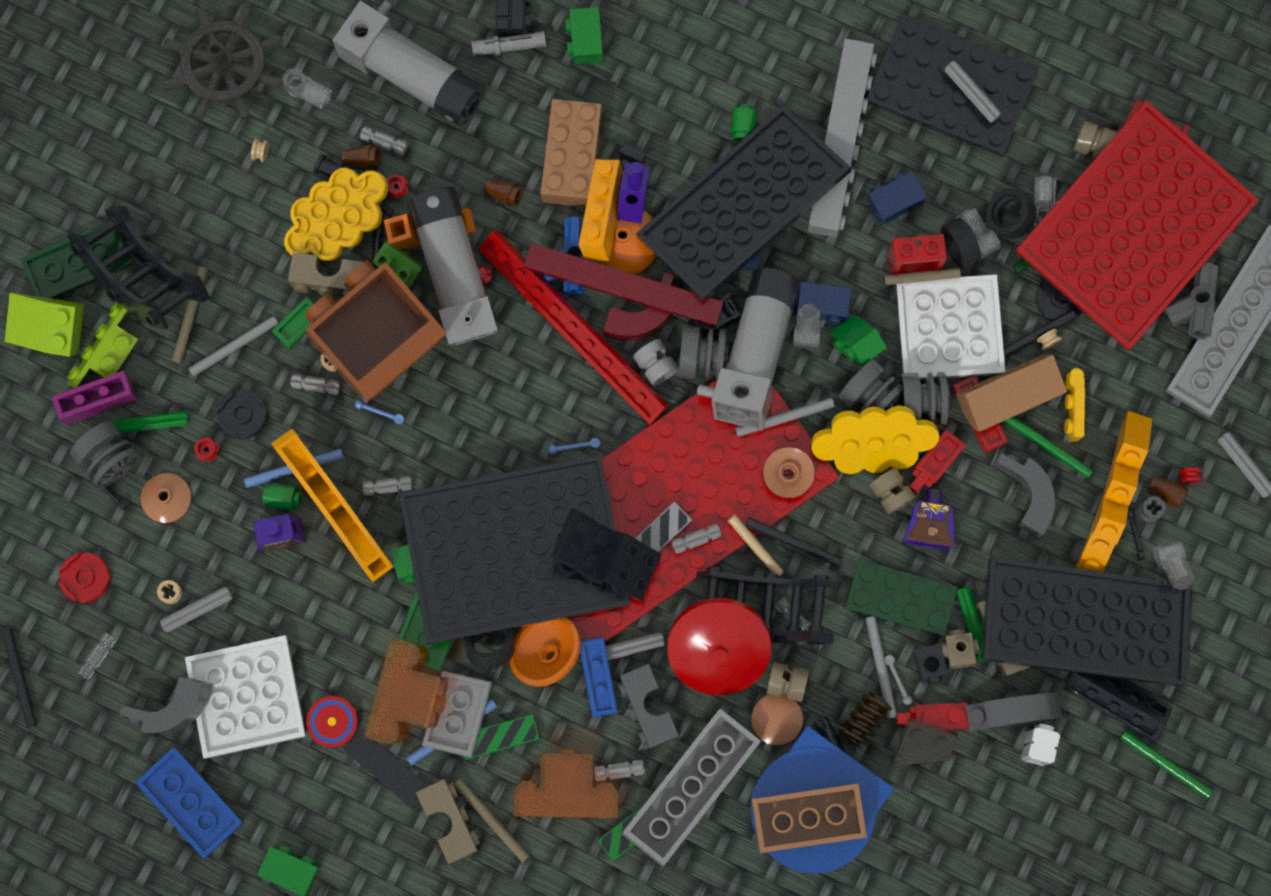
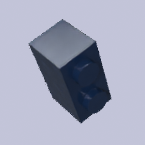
(896, 198)
(831, 301)

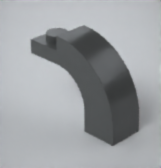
(1039, 492)
(184, 708)
(1013, 711)

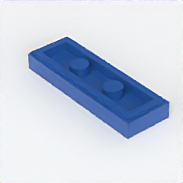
(598, 677)

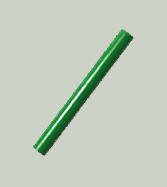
(1049, 446)
(1166, 764)

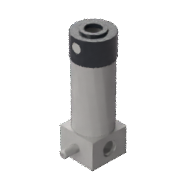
(373, 45)
(452, 265)
(744, 387)

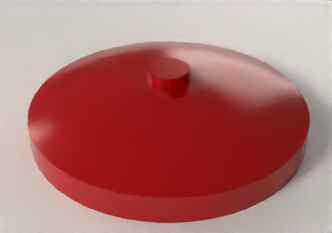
(719, 646)

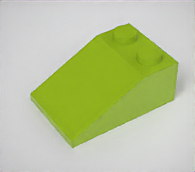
(44, 324)

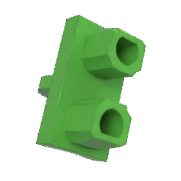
(400, 262)

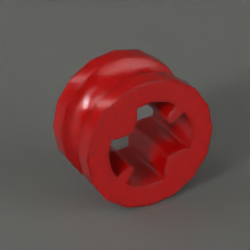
(1190, 475)

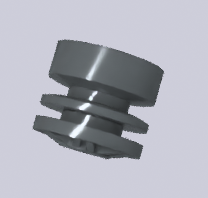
(702, 353)
(870, 390)
(926, 397)
(104, 454)

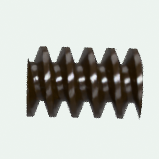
(864, 719)

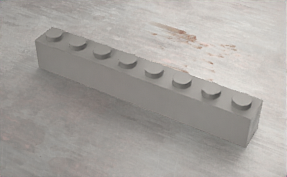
(842, 131)

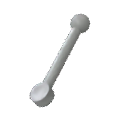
(889, 660)

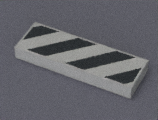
(664, 527)

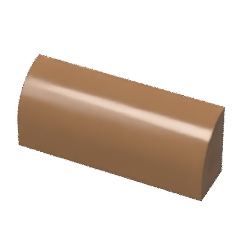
(1011, 392)

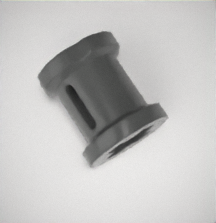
(1146, 515)

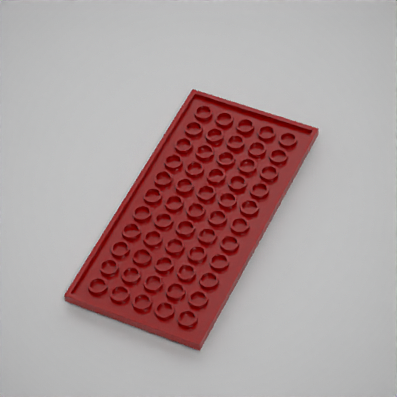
(710, 477)

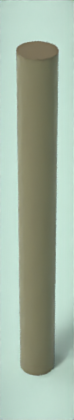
(187, 323)
(491, 820)

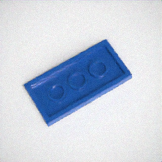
(189, 802)

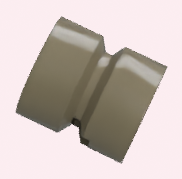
(1092, 139)
(890, 482)
(787, 681)

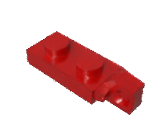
(936, 461)
(946, 716)

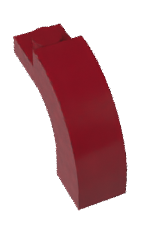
(637, 325)

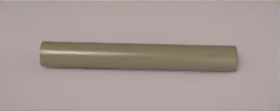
(922, 276)

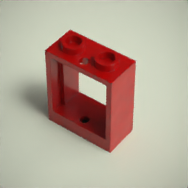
(908, 257)

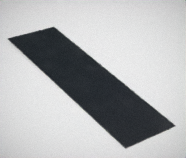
(385, 768)

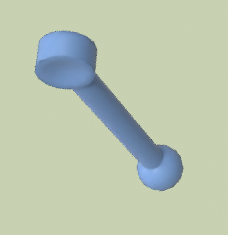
(399, 418)
(594, 443)

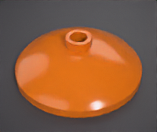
(630, 253)
(536, 647)

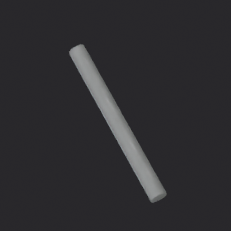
(233, 346)
(789, 416)
(881, 665)

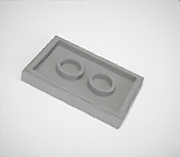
(462, 717)

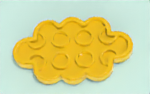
(336, 213)
(874, 439)

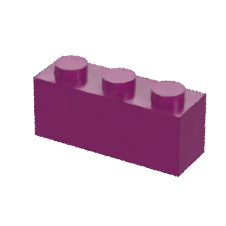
(94, 398)

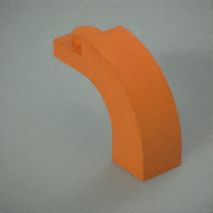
(403, 235)

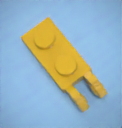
(1075, 404)

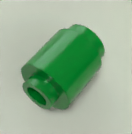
(743, 121)
(282, 496)

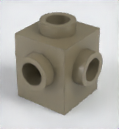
(956, 658)

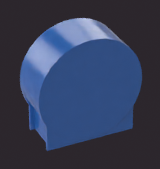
(816, 765)

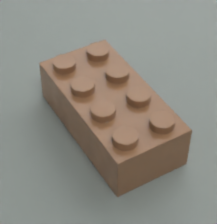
(570, 152)
(808, 818)

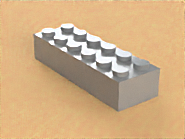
(691, 788)

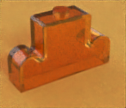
(405, 694)
(566, 790)

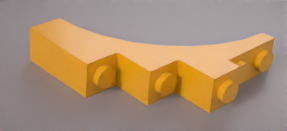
(1118, 492)
(332, 505)

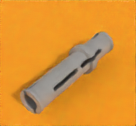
(510, 43)

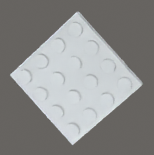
(951, 327)
(250, 699)

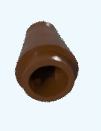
(363, 157)
(505, 192)
(1168, 491)

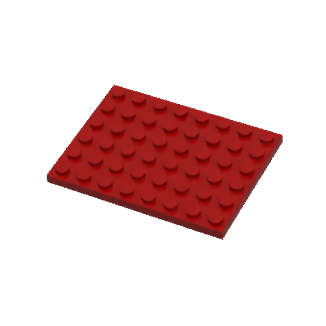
(1136, 225)

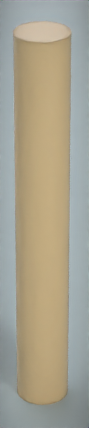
(753, 543)

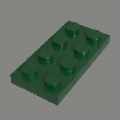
(59, 271)
(901, 598)

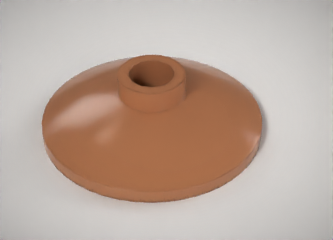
(795, 461)
(174, 506)

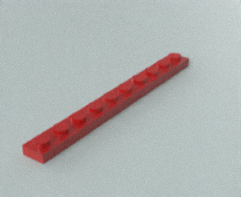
(574, 328)

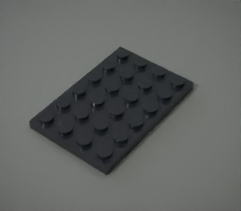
(918, 88)

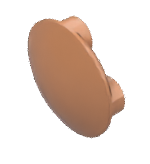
(777, 719)

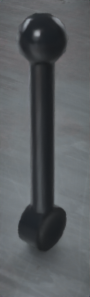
(114, 497)
(1140, 553)

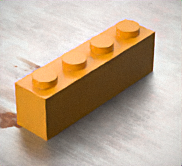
(601, 210)

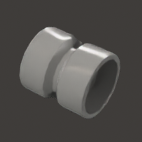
(657, 364)

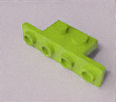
(107, 351)

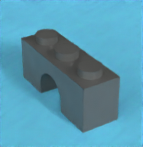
(637, 686)

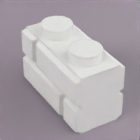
(1040, 745)

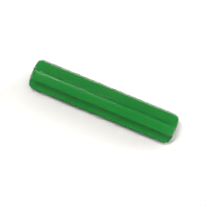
(152, 422)
(971, 616)

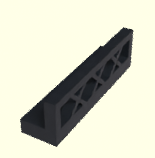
(1118, 703)

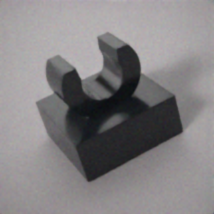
(630, 154)

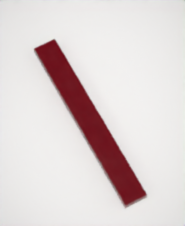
(622, 285)

